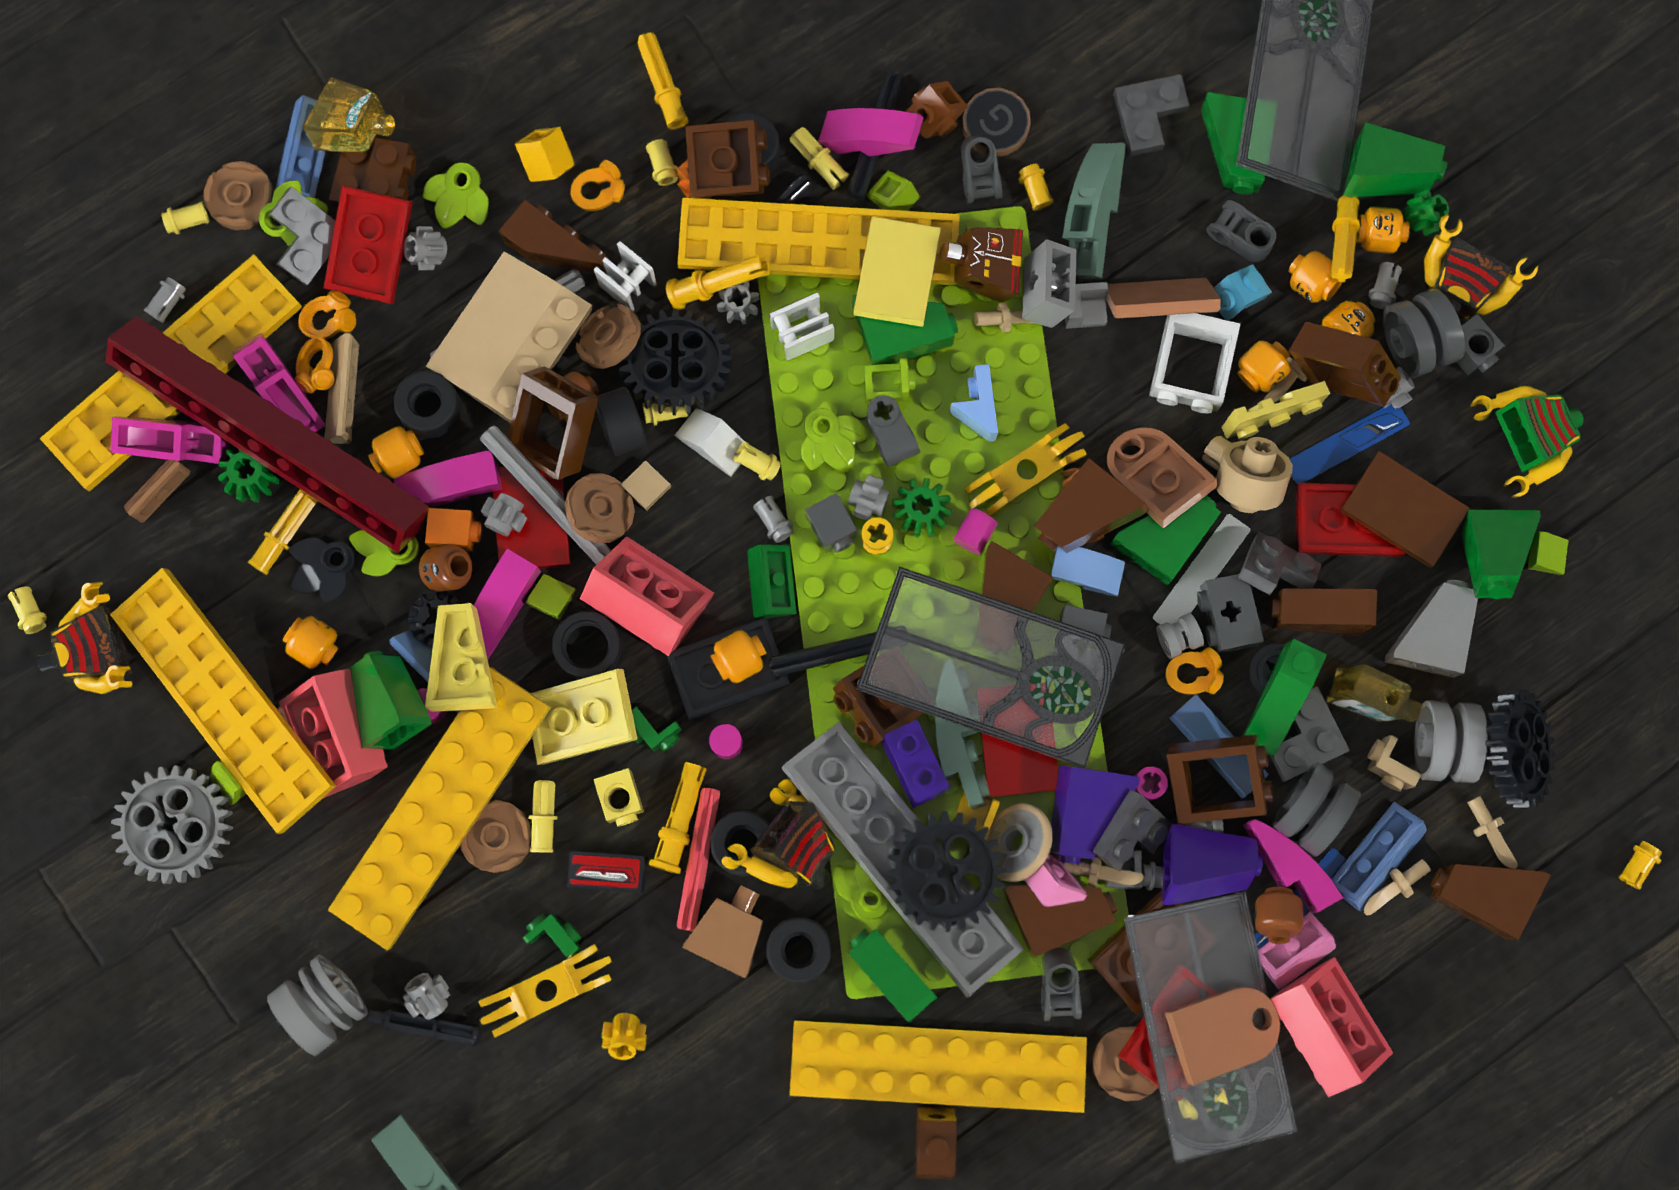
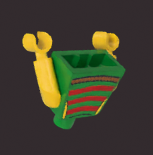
(1537, 430)

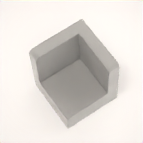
(1089, 306)

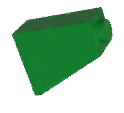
(1223, 122)
(1393, 164)
(890, 340)
(1167, 548)
(1497, 549)
(386, 702)
(891, 973)

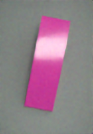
(870, 131)
(275, 381)
(167, 440)
(453, 479)
(503, 597)
(1294, 866)

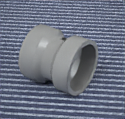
(1180, 635)

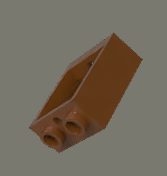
(1346, 363)
(578, 403)
(1186, 808)

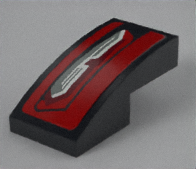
(607, 872)

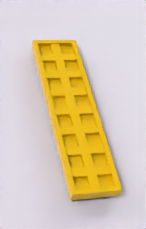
(794, 236)
(221, 322)
(223, 701)
(437, 812)
(938, 1066)

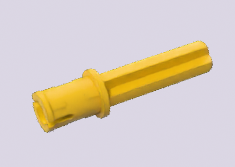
(666, 93)
(1345, 230)
(282, 532)

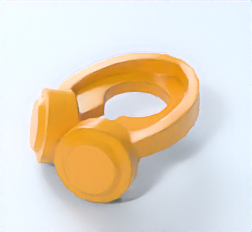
(607, 172)
(343, 320)
(319, 377)
(1205, 659)

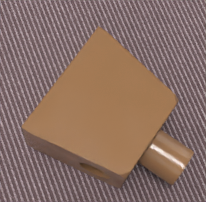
(728, 933)

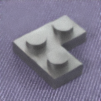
(1141, 106)
(313, 233)
(1271, 559)
(1317, 739)
(1133, 823)

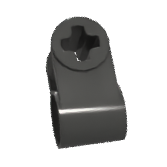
(980, 171)
(1240, 230)
(892, 436)
(1060, 991)

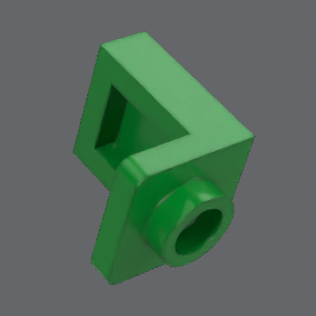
(655, 741)
(562, 934)

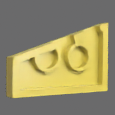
(1246, 423)
(459, 662)

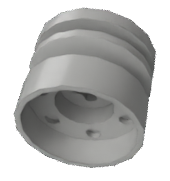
(310, 1010)

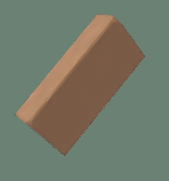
(156, 490)

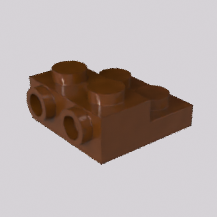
(726, 159)
(379, 169)
(871, 713)

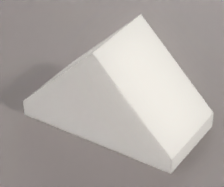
(711, 439)

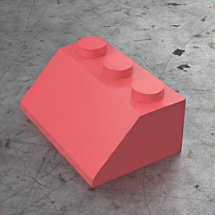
(646, 595)
(327, 724)
(1331, 1027)

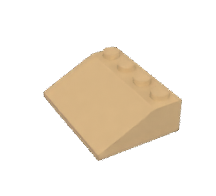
(508, 328)

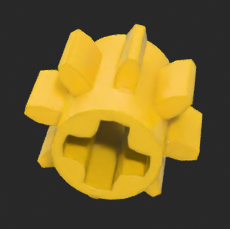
(624, 1036)

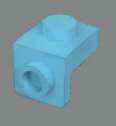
(1241, 291)

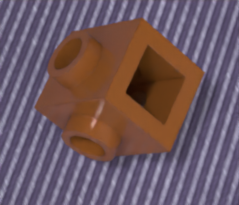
(939, 107)

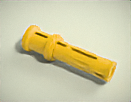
(704, 284)
(674, 835)

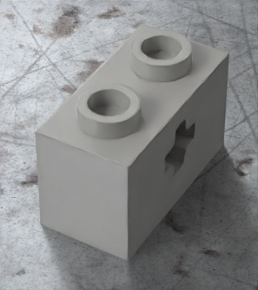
(1049, 283)

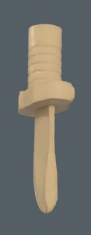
(1001, 317)
(1280, 390)
(1489, 827)
(1095, 871)
(1401, 883)

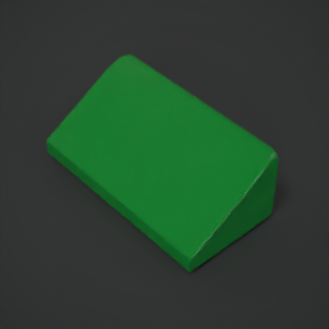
(771, 581)

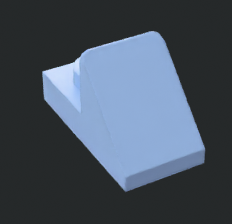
(980, 413)

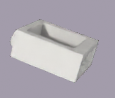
(1205, 329)

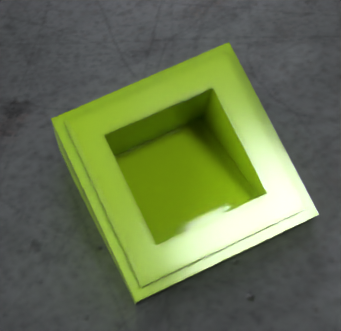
(893, 193)
(1548, 553)
(551, 597)
(228, 785)

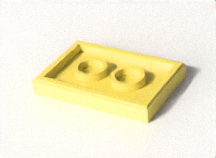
(897, 271)
(584, 717)

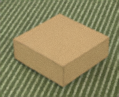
(646, 485)

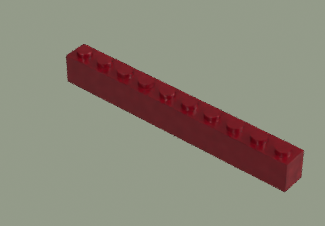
(266, 433)

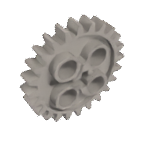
(143, 840)

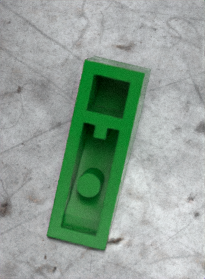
(1285, 694)

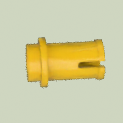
(1035, 186)
(1640, 864)

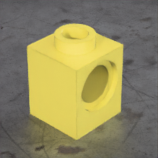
(611, 783)

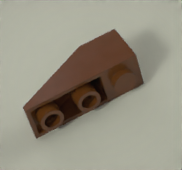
(544, 242)

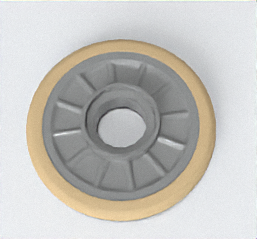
(1036, 844)

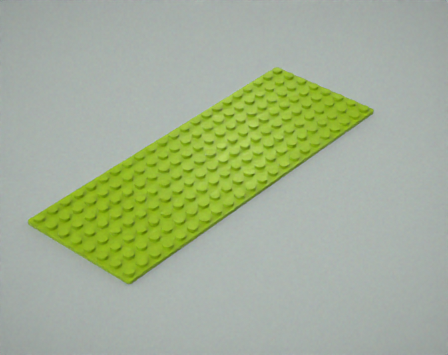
(848, 590)

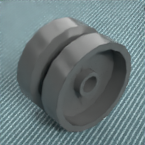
(1423, 333)
(1316, 809)

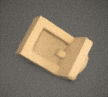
(1392, 772)

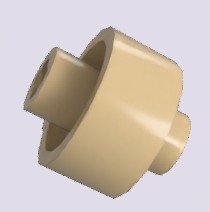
(1249, 473)

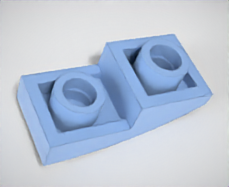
(1088, 569)

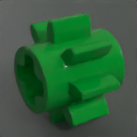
(1425, 212)

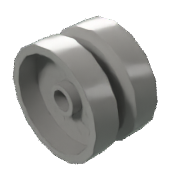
(1450, 741)

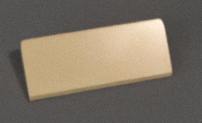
(342, 393)

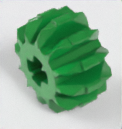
(245, 487)
(926, 497)

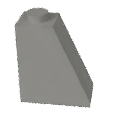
(1439, 632)

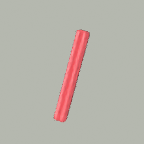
(698, 859)

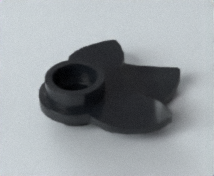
(317, 568)

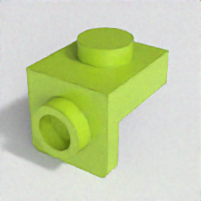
(889, 380)

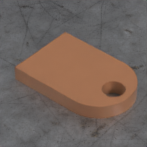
(1159, 473)
(1219, 1033)

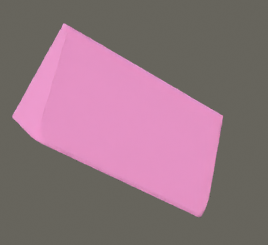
(1055, 884)
(1290, 960)

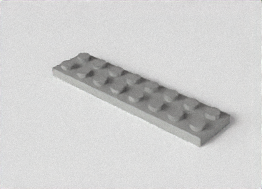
(867, 819)

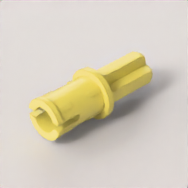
(818, 157)
(543, 816)

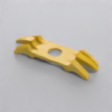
(1011, 484)
(524, 994)

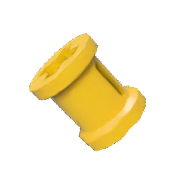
(873, 526)

